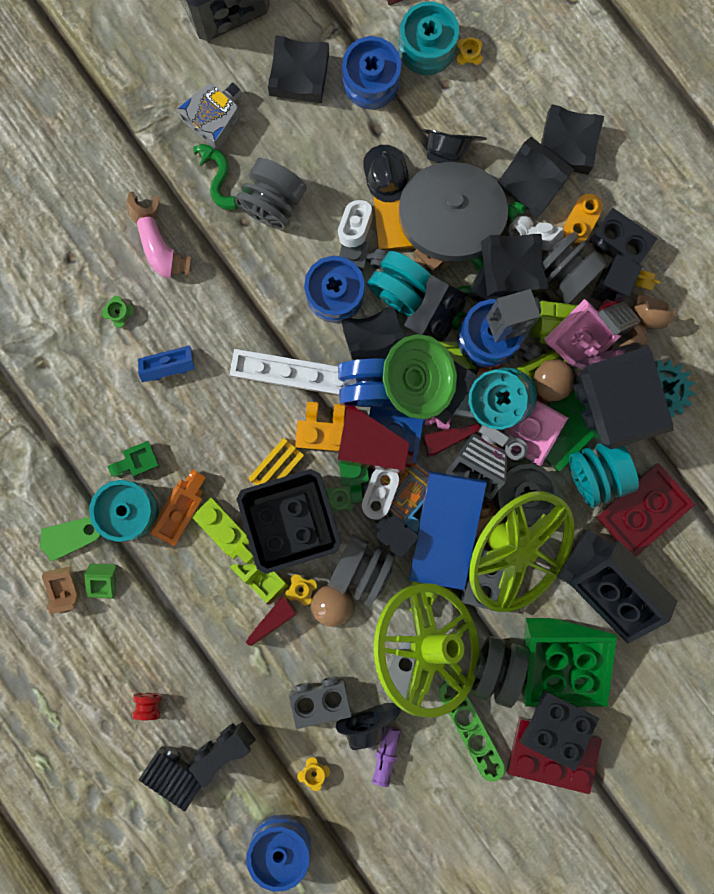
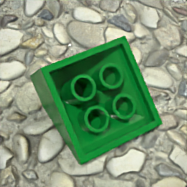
(568, 662)

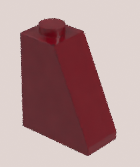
(371, 444)

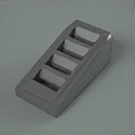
(619, 318)

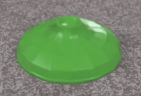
(419, 376)

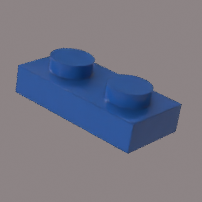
(166, 364)

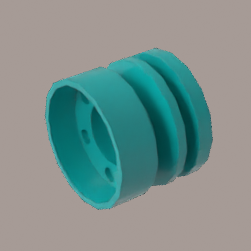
(487, 398)
(603, 473)

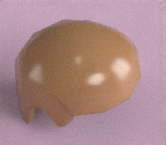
(653, 312)
(554, 380)
(332, 607)

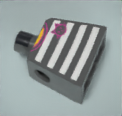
(481, 462)

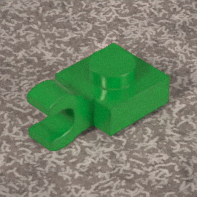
(137, 459)
(354, 477)

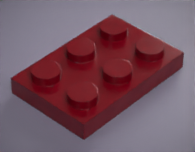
(646, 513)
(537, 767)

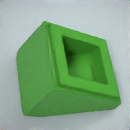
(100, 581)

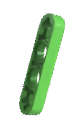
(469, 730)

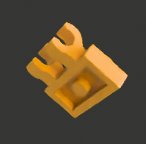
(320, 435)

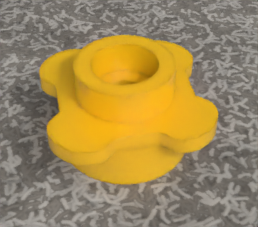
(469, 44)
(646, 280)
(305, 596)
(314, 782)

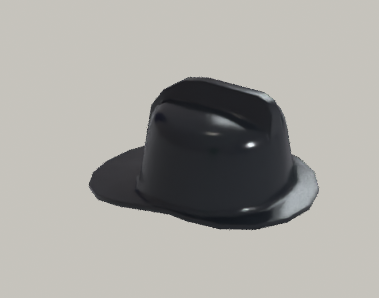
(448, 147)
(385, 172)
(369, 726)

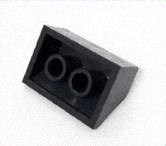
(624, 593)

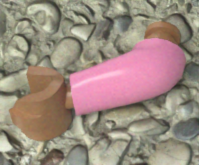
(156, 250)

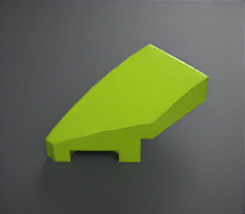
(267, 586)

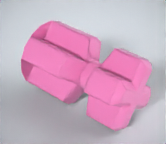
(583, 340)
(428, 422)

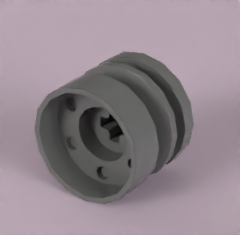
(271, 193)
(571, 267)
(362, 570)

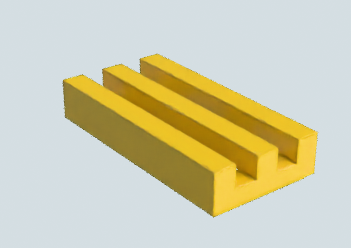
(291, 449)

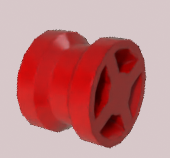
(146, 706)

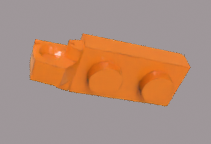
(178, 509)

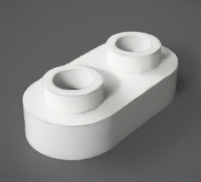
(355, 223)
(380, 493)

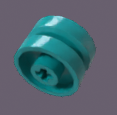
(428, 38)
(400, 283)
(112, 499)

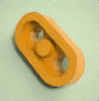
(583, 218)

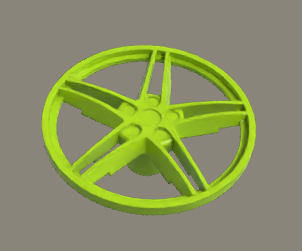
(519, 547)
(429, 647)

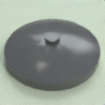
(451, 210)

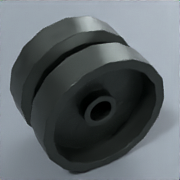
(531, 479)
(500, 672)

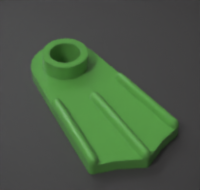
(66, 538)

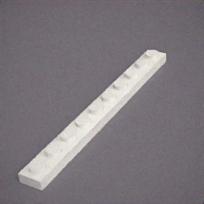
(298, 374)

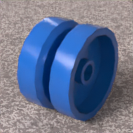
(371, 72)
(329, 274)
(478, 344)
(366, 383)
(274, 869)

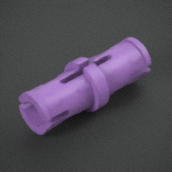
(386, 757)

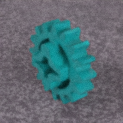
(674, 400)

